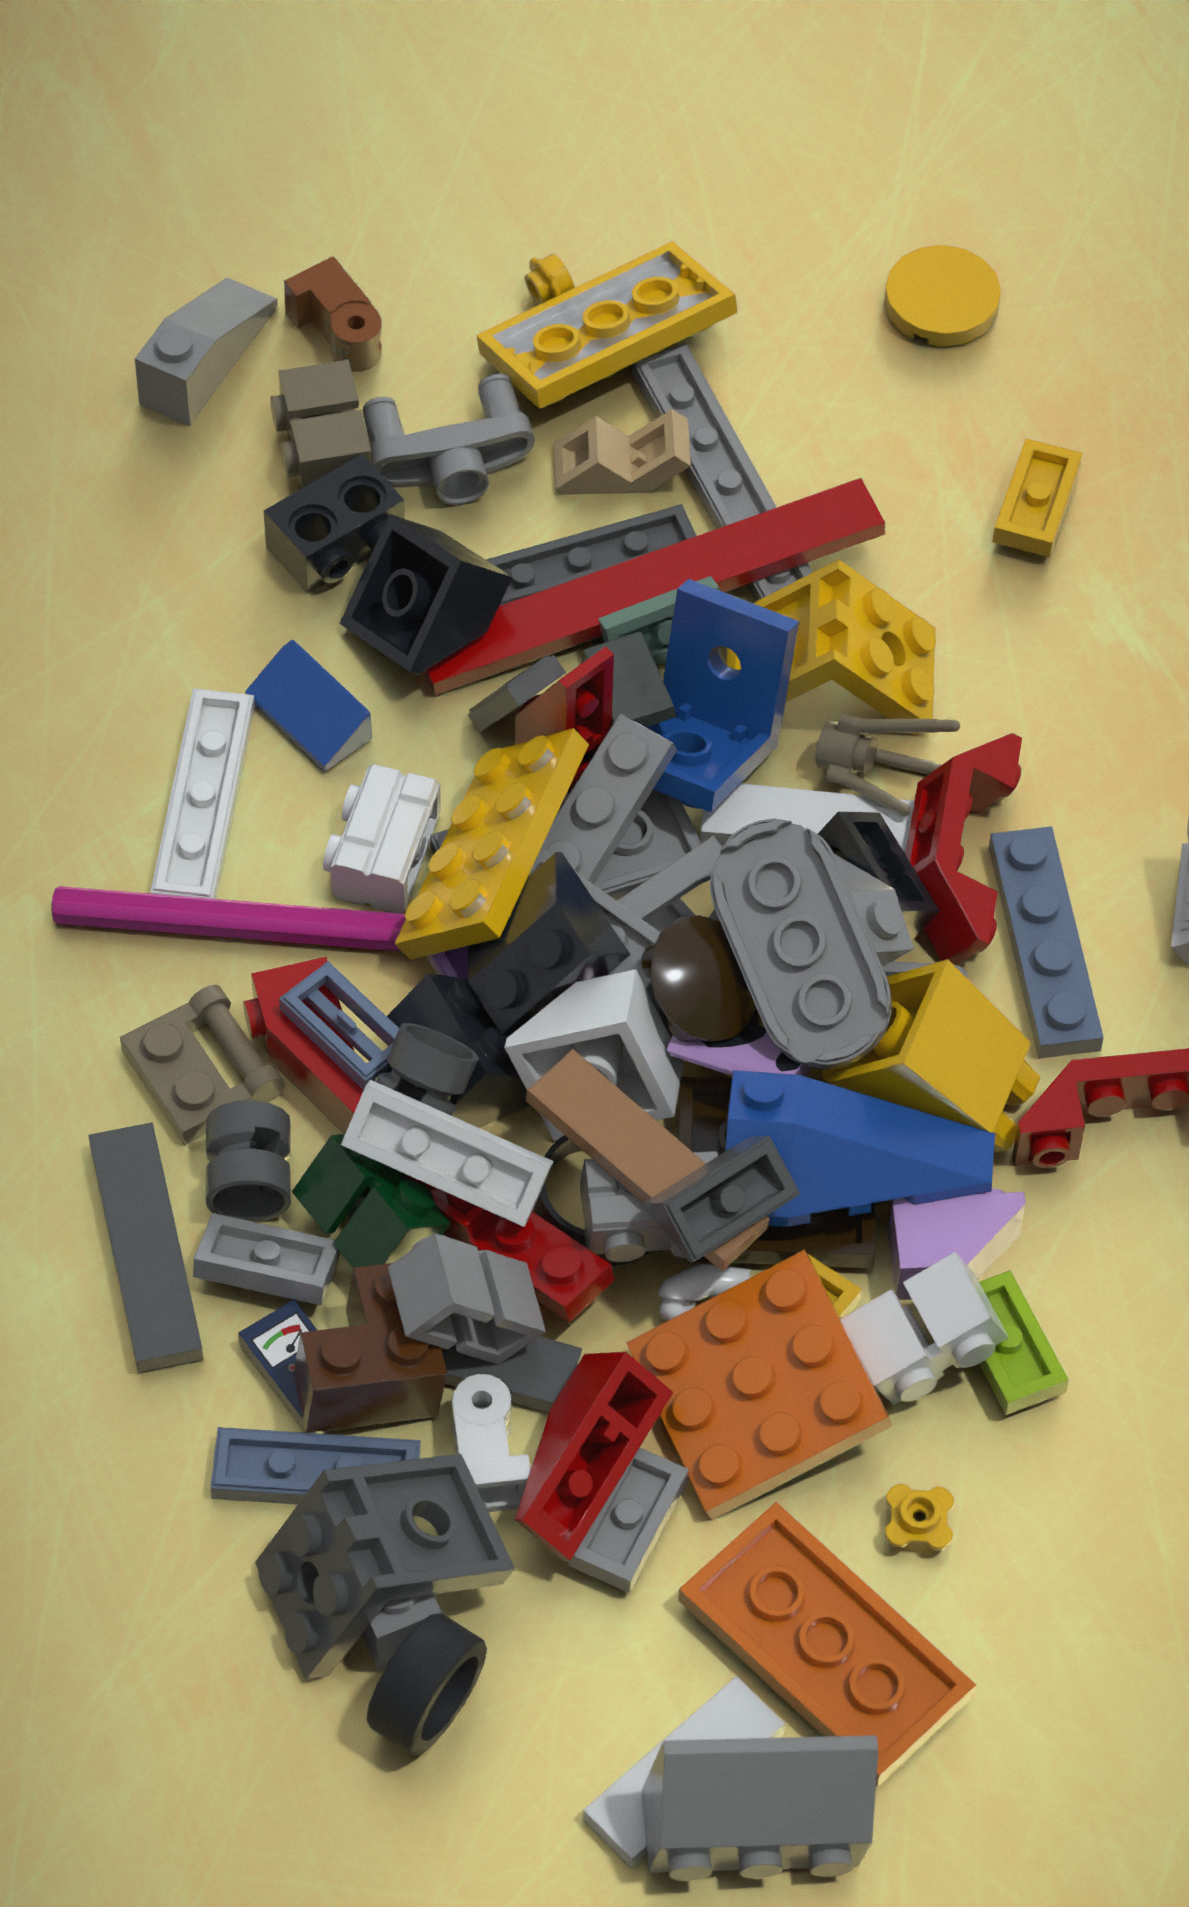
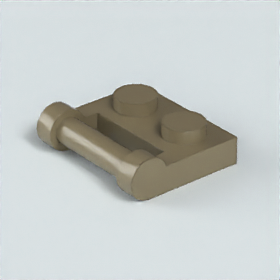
(181, 1072)

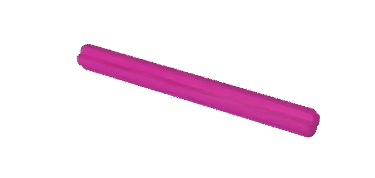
(226, 918)

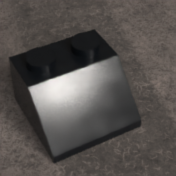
(423, 595)
(545, 947)

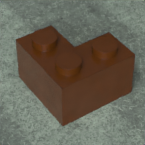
(369, 1368)

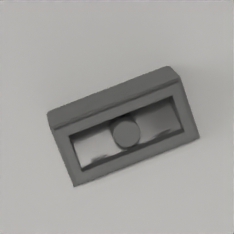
(723, 1197)

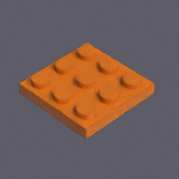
(760, 1385)

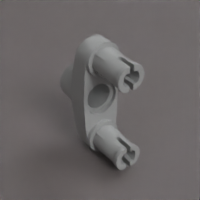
(452, 455)

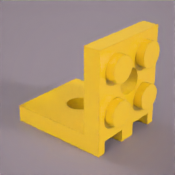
(858, 640)

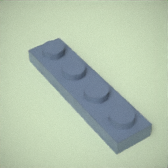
(1045, 942)

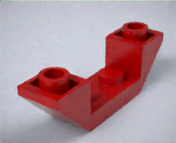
(935, 848)
(1099, 1086)

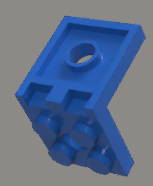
(723, 714)

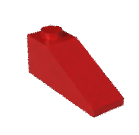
(575, 701)
(293, 1051)
(588, 1447)

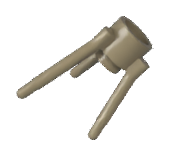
(847, 750)

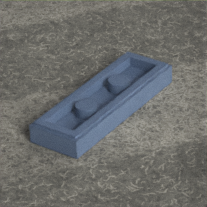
(286, 1464)

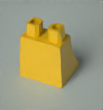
(946, 1054)

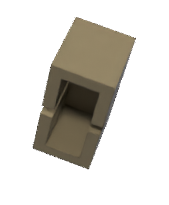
(319, 419)

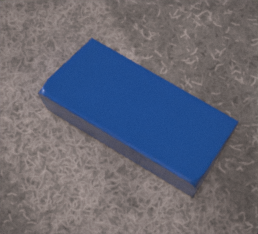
(311, 706)

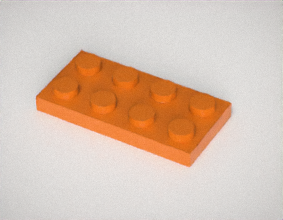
(825, 1639)

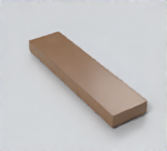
(622, 1138)

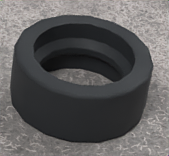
(426, 1683)

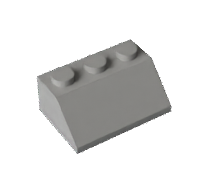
(760, 1805)

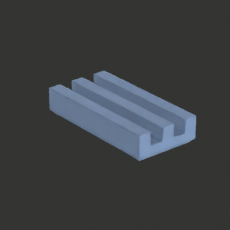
(331, 1044)

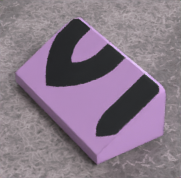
(746, 1051)

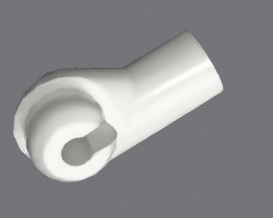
(694, 1284)

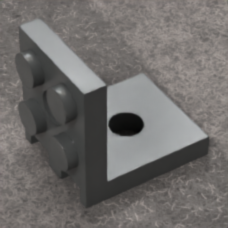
(359, 1547)

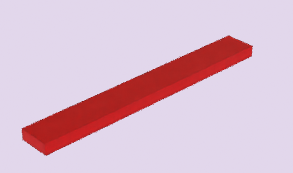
(729, 554)

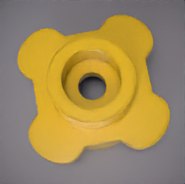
(914, 1535)

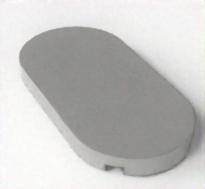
(801, 944)

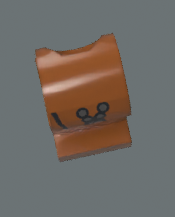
(339, 312)

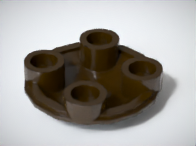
(698, 981)

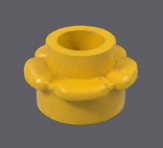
(547, 278)

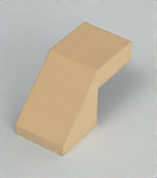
(607, 461)

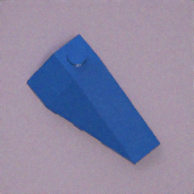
(854, 1146)

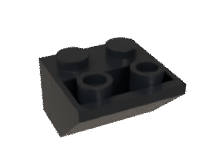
(454, 1010)

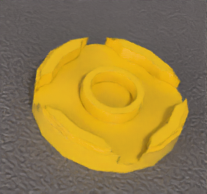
(942, 295)

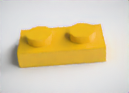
(1037, 497)

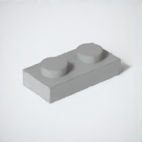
(266, 1259)
(631, 1520)

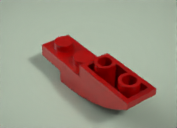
(561, 1269)

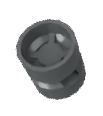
(430, 1062)
(248, 1160)

